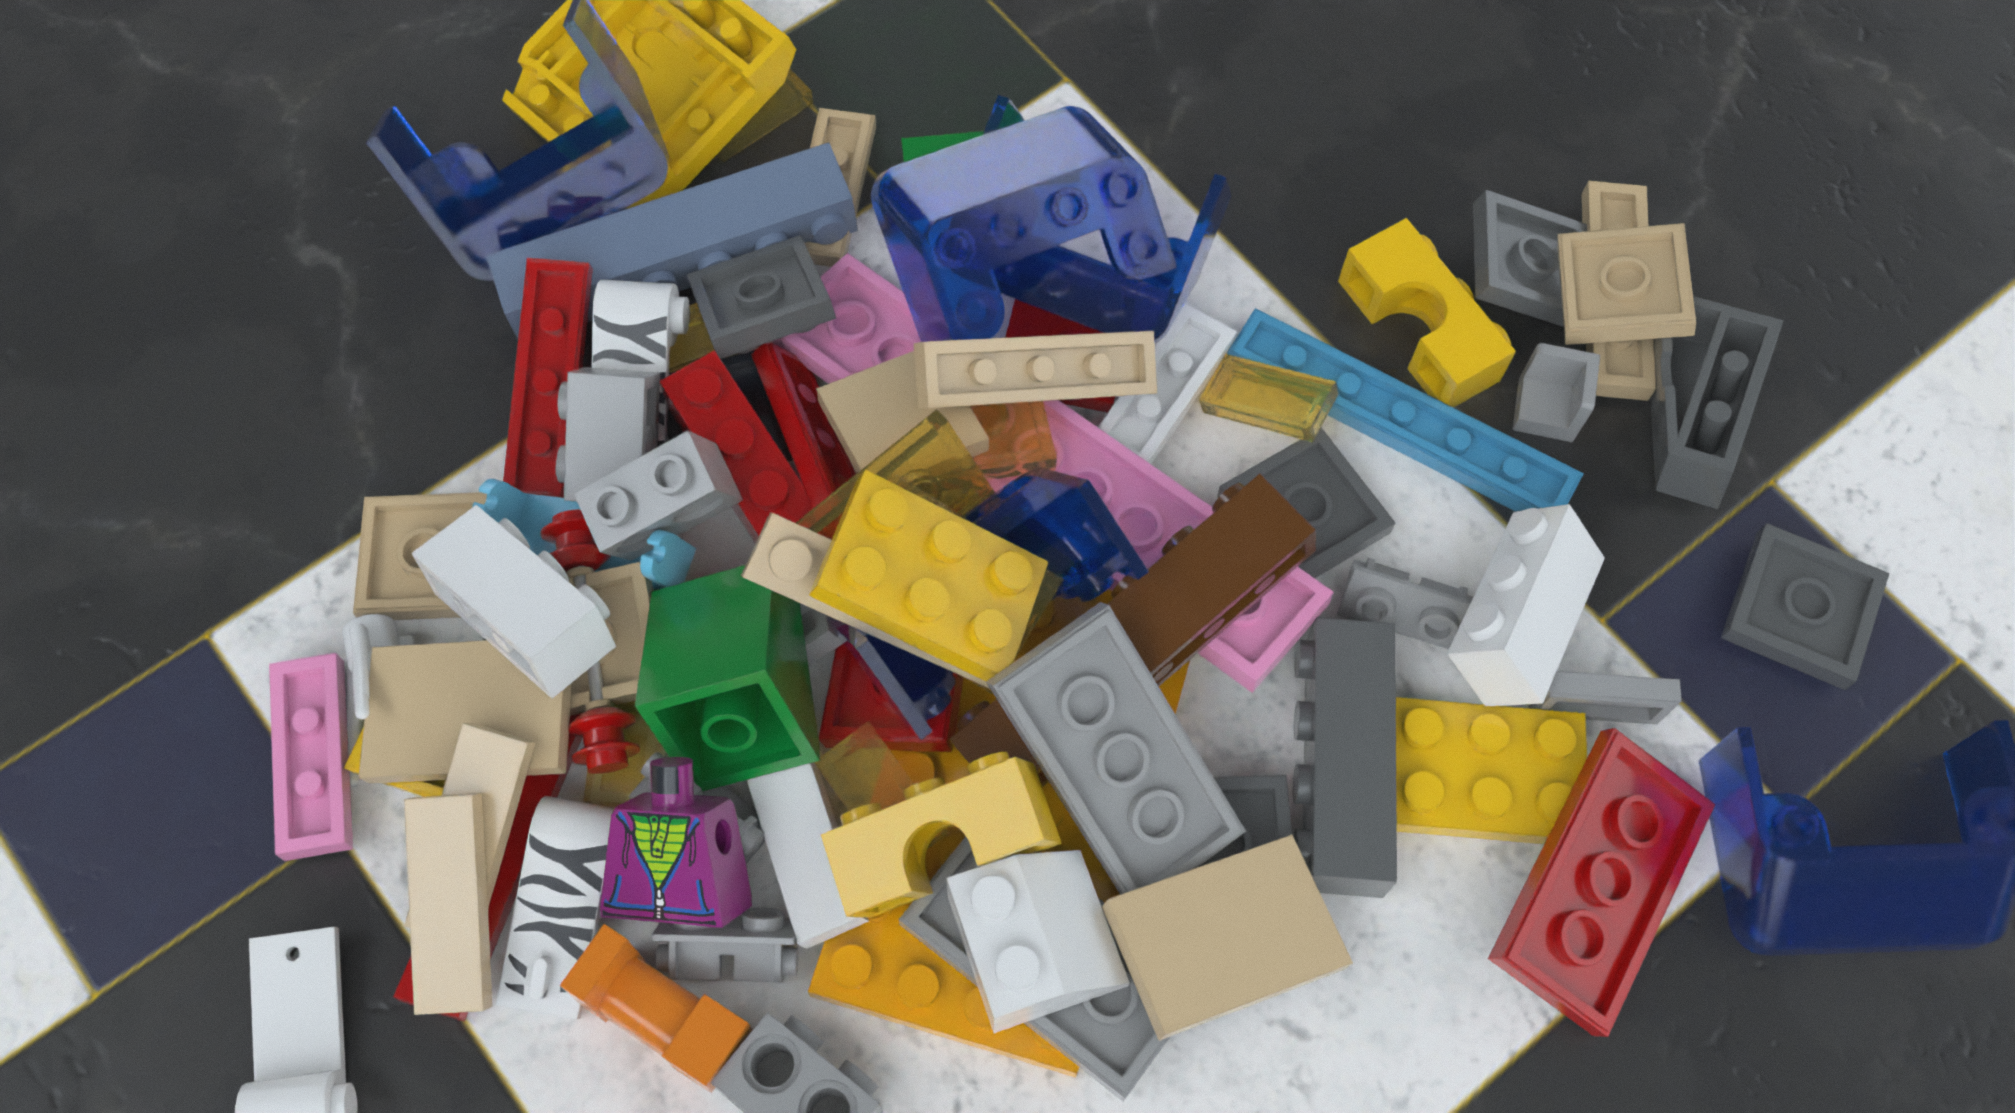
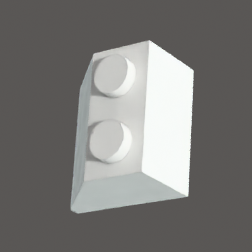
(1034, 935)

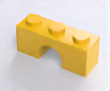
(1404, 275)
(883, 852)

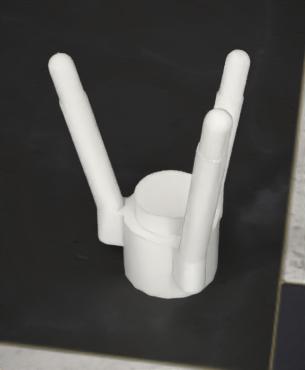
(359, 638)

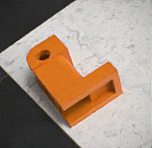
(682, 1028)

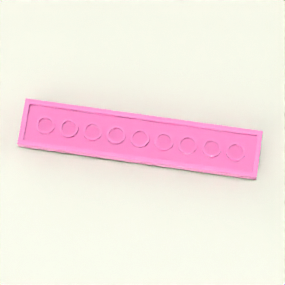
(1148, 505)

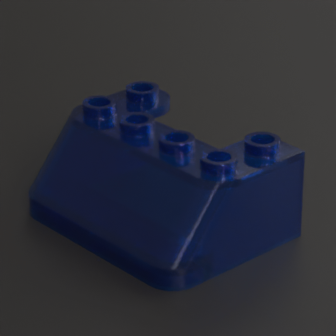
(1003, 200)

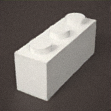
(517, 599)
(1526, 606)

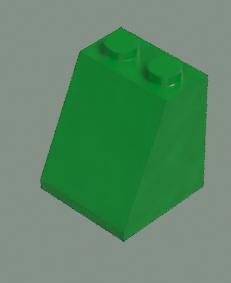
(728, 679)

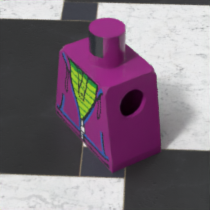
(675, 854)

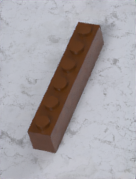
(1185, 597)

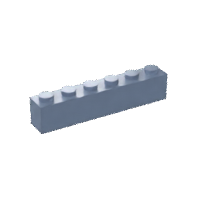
(694, 227)

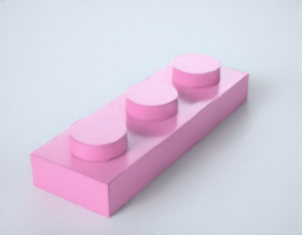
(310, 757)

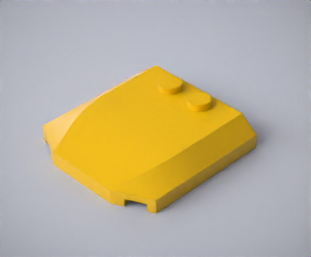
(697, 60)

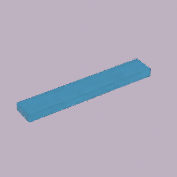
(1414, 421)

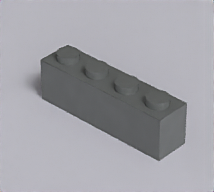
(1347, 756)

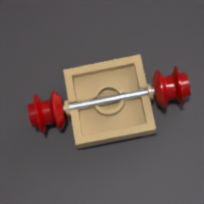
(616, 675)

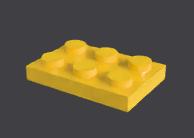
(929, 578)
(1484, 768)

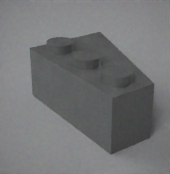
(1707, 398)

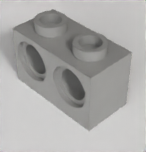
(660, 490)
(809, 1082)

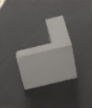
(1556, 392)

